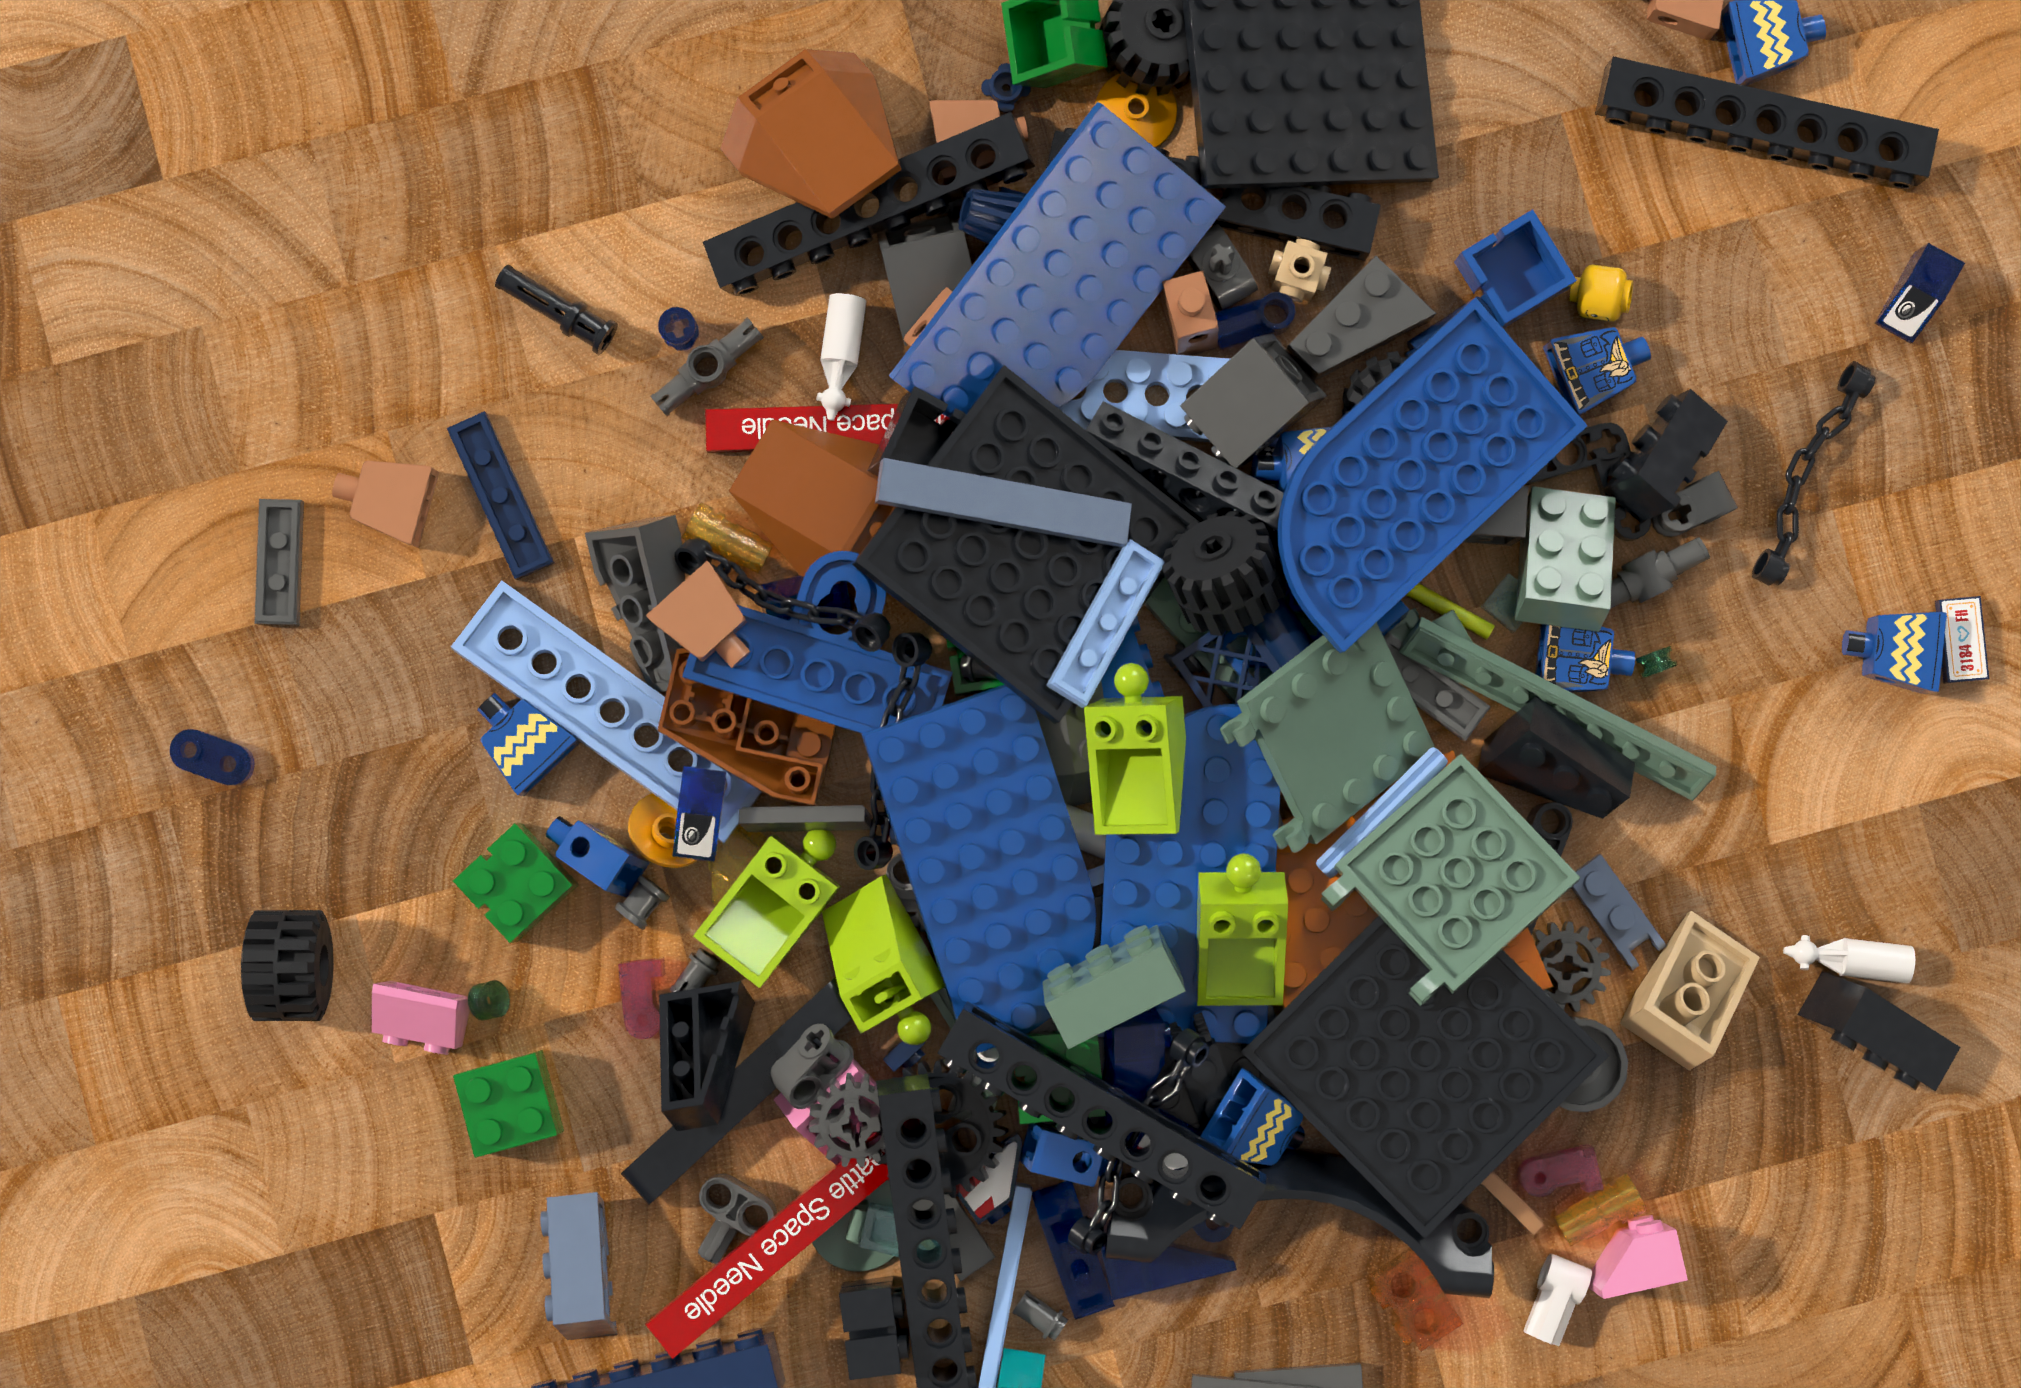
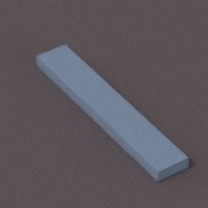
(1003, 502)

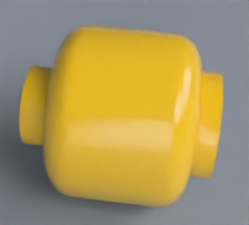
(1602, 293)

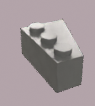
(1362, 317)

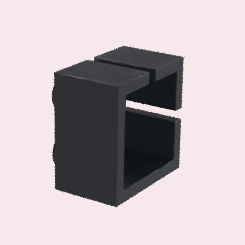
(913, 432)
(872, 1318)

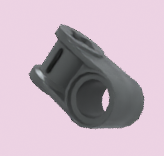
(1698, 505)
(809, 1066)

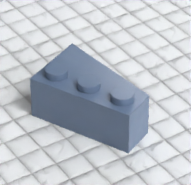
(577, 1266)

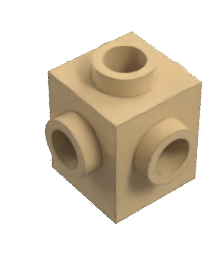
(1295, 284)

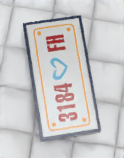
(1964, 640)

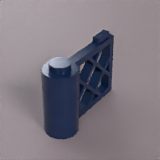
(1276, 640)

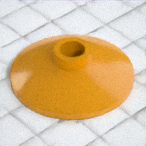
(1158, 115)
(646, 823)

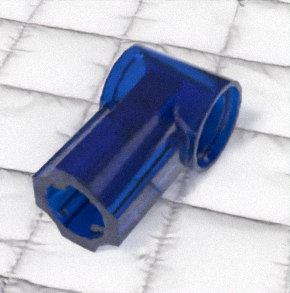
(1248, 320)

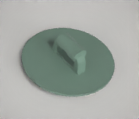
(842, 1241)

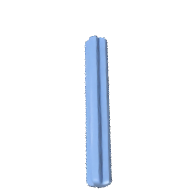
(1401, 791)

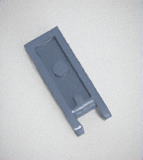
(1614, 909)

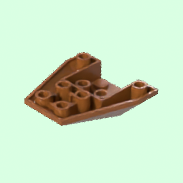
(814, 132)
(811, 493)
(752, 740)

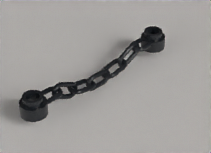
(1771, 565)
(869, 632)
(908, 651)
(1089, 1235)

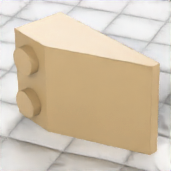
(1691, 992)

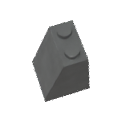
(922, 264)
(1251, 401)

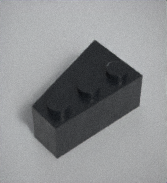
(1665, 455)
(1557, 760)
(1880, 1031)
(700, 1050)

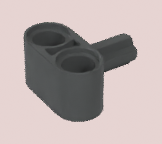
(1223, 268)
(729, 1217)

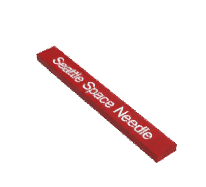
(743, 427)
(767, 1251)

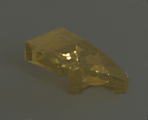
(732, 859)

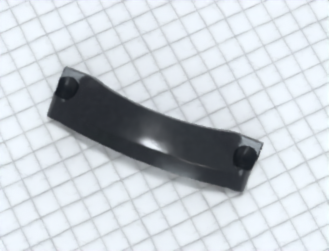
(1157, 1219)

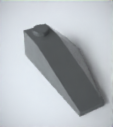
(641, 572)

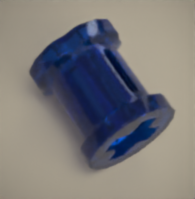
(666, 325)

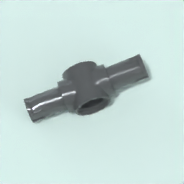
(723, 351)
(1655, 572)

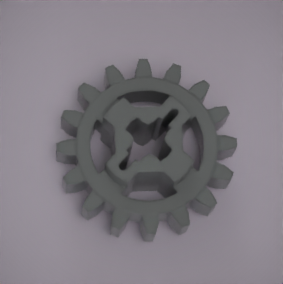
(1567, 947)
(840, 1125)

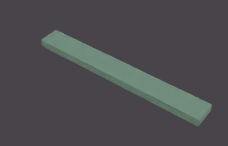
(1517, 686)

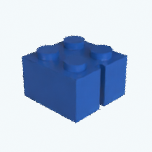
(1518, 271)

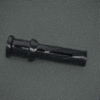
(570, 323)

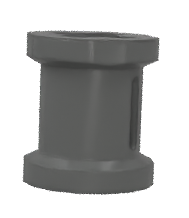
(642, 902)

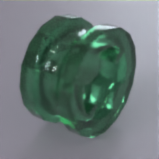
(1656, 662)
(479, 1004)

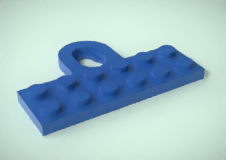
(820, 672)

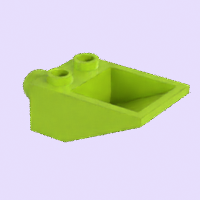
(1133, 772)
(765, 911)
(1241, 935)
(881, 957)

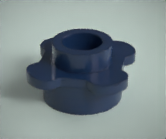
(993, 88)

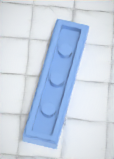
(1105, 623)

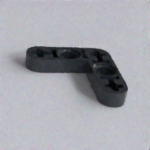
(1601, 465)

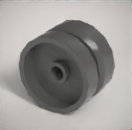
(1608, 1078)

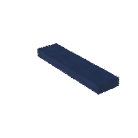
(500, 495)

